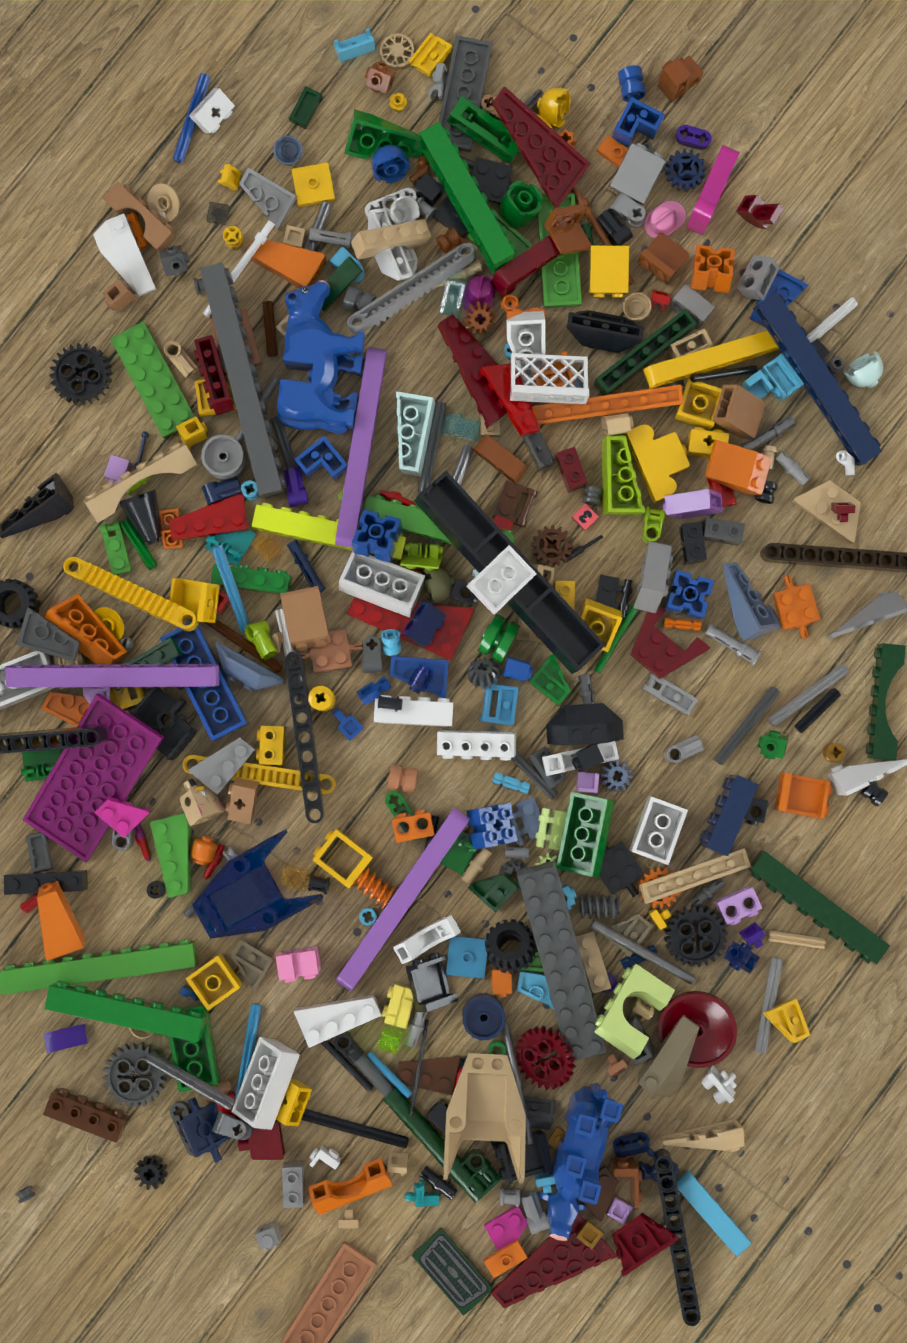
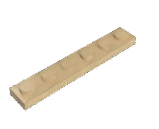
(694, 875)

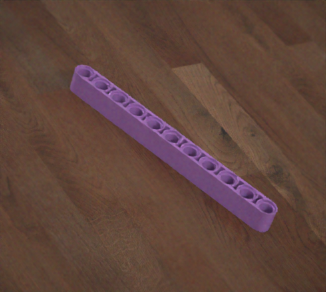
(361, 446)
(112, 675)
(402, 899)

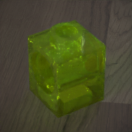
(390, 1040)

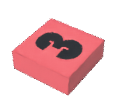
(585, 517)

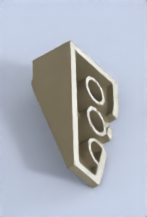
(668, 1064)

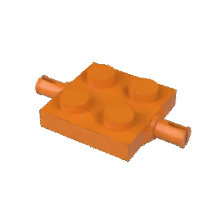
(796, 606)

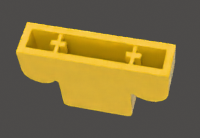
(657, 460)

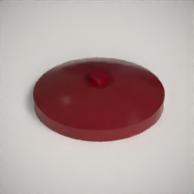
(716, 1026)

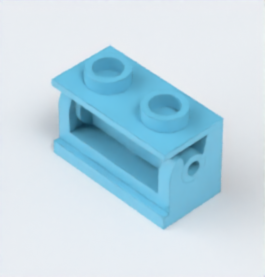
(782, 377)

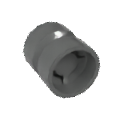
(356, 300)

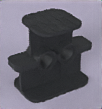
(152, 711)

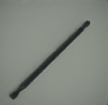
(419, 1067)

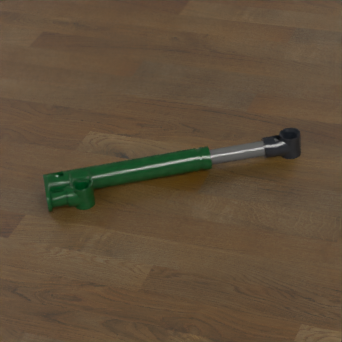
(471, 1177)

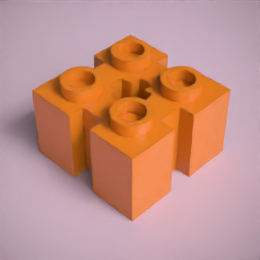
(712, 268)

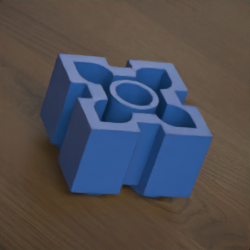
(377, 535)
(699, 588)
(491, 826)

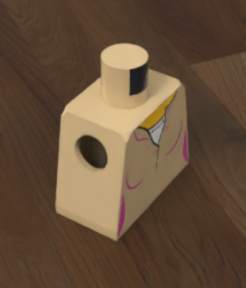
(200, 803)

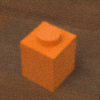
(501, 983)

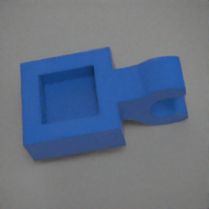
(349, 725)

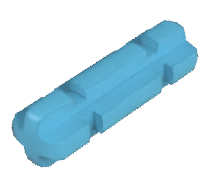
(511, 783)

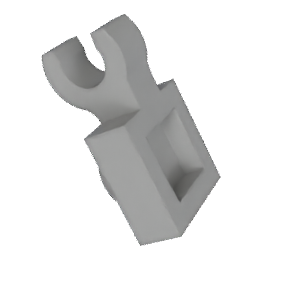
(439, 78)

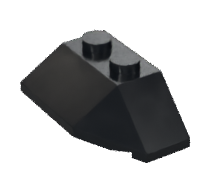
(604, 330)
(584, 725)

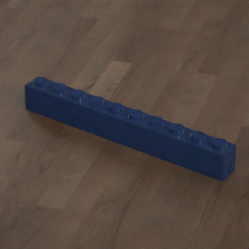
(817, 378)

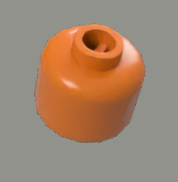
(203, 850)

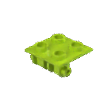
(427, 560)

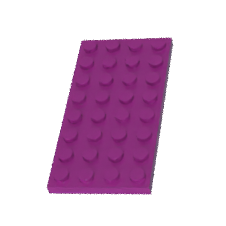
(91, 775)

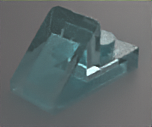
(460, 427)

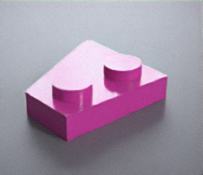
(121, 815)
(506, 1227)

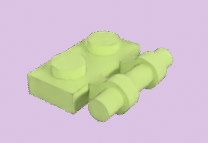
(555, 830)

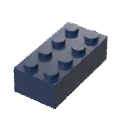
(728, 814)

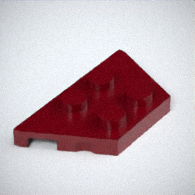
(640, 1241)

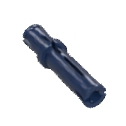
(304, 564)

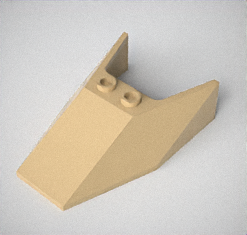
(486, 1109)

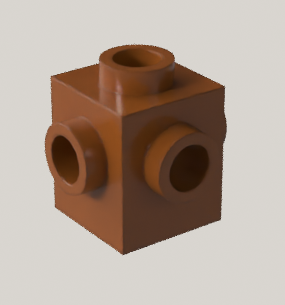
(380, 77)

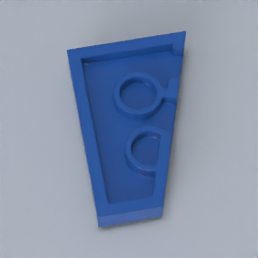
(784, 285)
(403, 668)

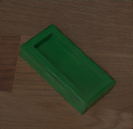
(305, 107)

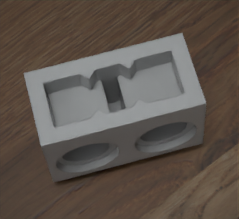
(758, 277)
(293, 1184)

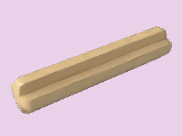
(796, 939)

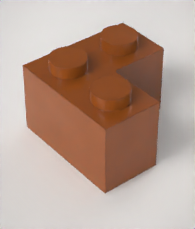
(679, 77)

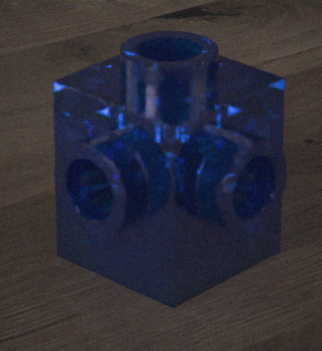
(741, 957)

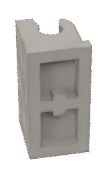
(694, 303)

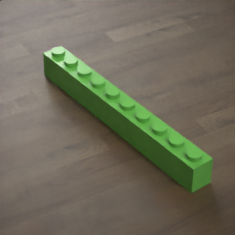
(99, 967)

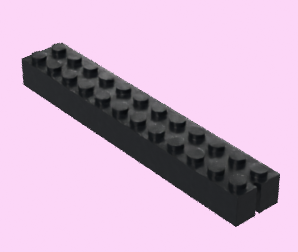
(537, 601)

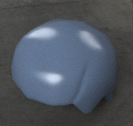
(288, 150)

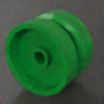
(496, 637)

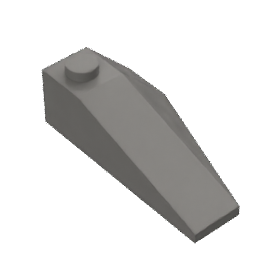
(879, 609)

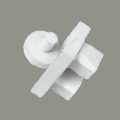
(723, 1082)

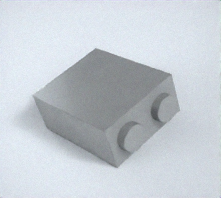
(638, 173)

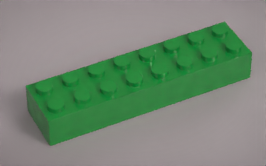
(466, 197)

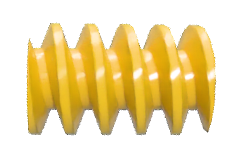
(328, 695)

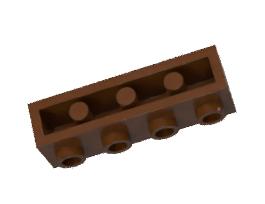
(86, 1115)

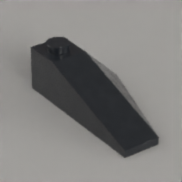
(46, 505)

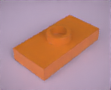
(612, 151)
(505, 1258)

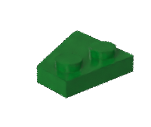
(551, 681)

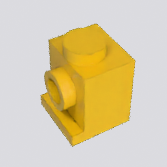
(192, 432)

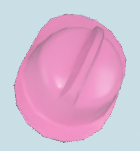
(665, 219)

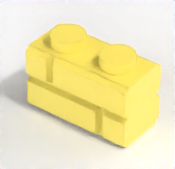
(400, 1005)

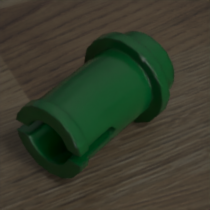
(587, 229)

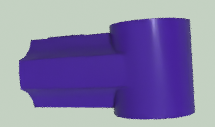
(296, 491)

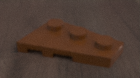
(435, 1073)

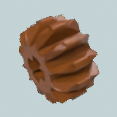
(485, 312)

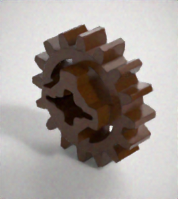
(557, 552)

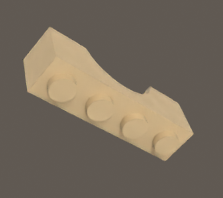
(373, 241)

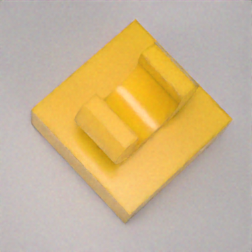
(230, 177)
(658, 918)

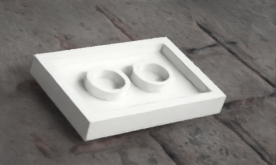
(501, 579)

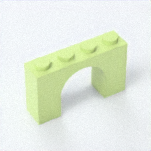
(614, 1026)

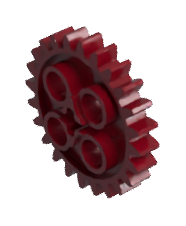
(555, 1074)

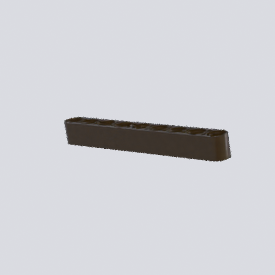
(836, 557)

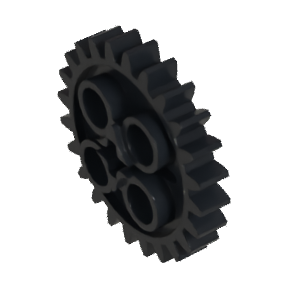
(90, 388)
(713, 932)

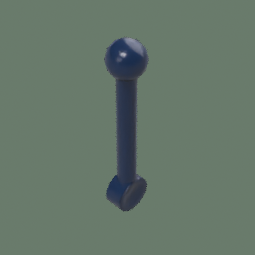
(144, 435)

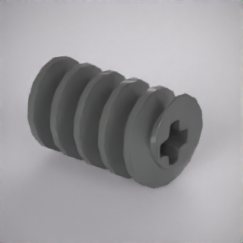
(599, 906)

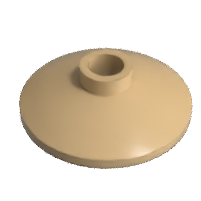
(157, 201)

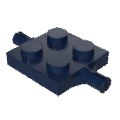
(198, 1130)

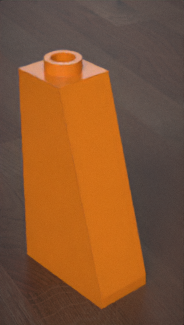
(290, 262)
(58, 923)

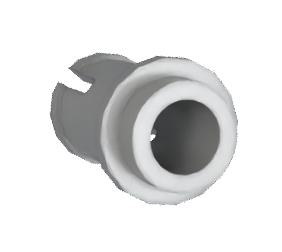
(517, 852)

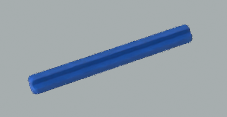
(189, 124)

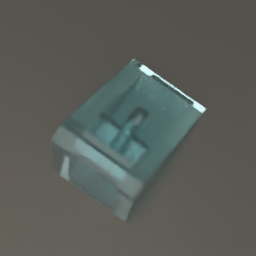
(453, 297)

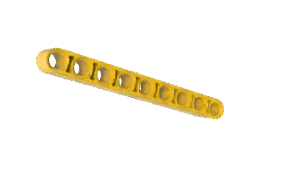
(710, 359)

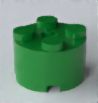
(520, 204)

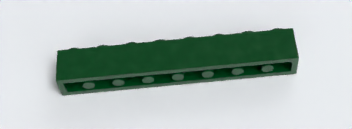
(819, 907)

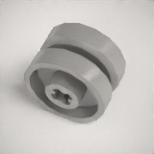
(222, 446)

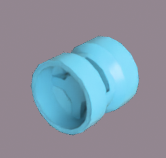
(391, 644)

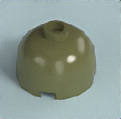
(437, 585)

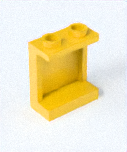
(609, 271)
(197, 597)

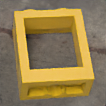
(330, 837)

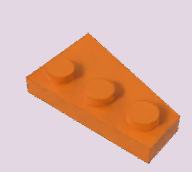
(66, 707)

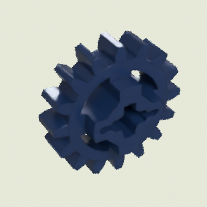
(689, 177)

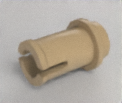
(770, 452)

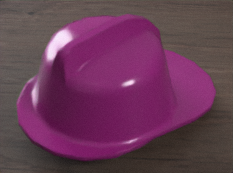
(479, 289)

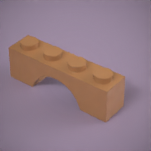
(123, 202)

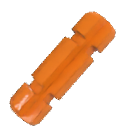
(137, 230)
(682, 624)

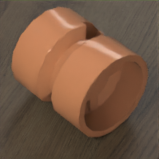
(402, 778)

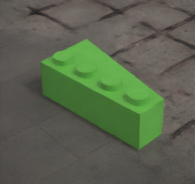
(173, 846)

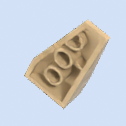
(716, 1136)

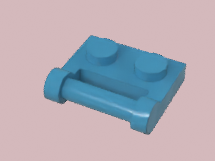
(505, 704)

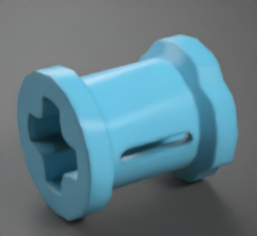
(248, 485)

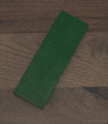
(341, 280)

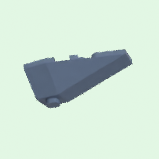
(749, 611)

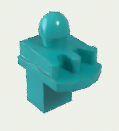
(420, 1198)

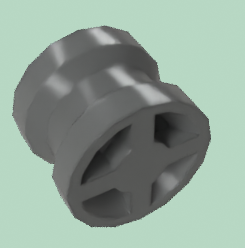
(592, 496)

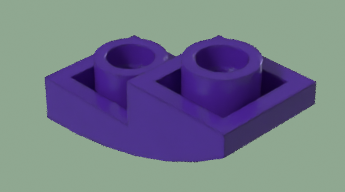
(65, 1038)

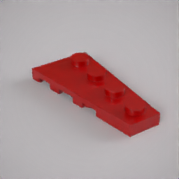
(519, 412)
(216, 519)

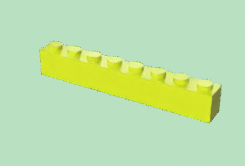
(306, 528)

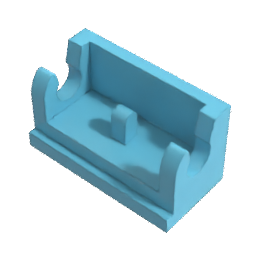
(354, 46)

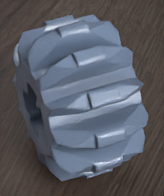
(610, 773)

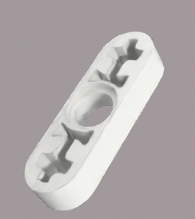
(376, 204)

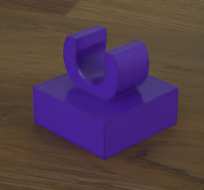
(752, 935)

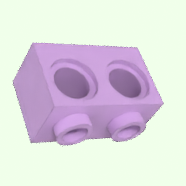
(737, 899)

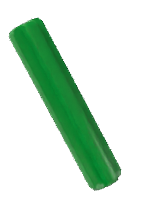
(138, 544)

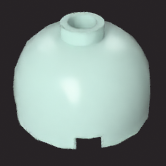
(865, 371)

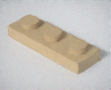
(593, 962)

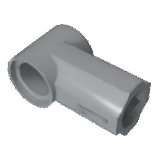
(684, 749)
(535, 1215)

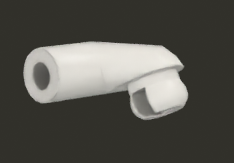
(847, 461)

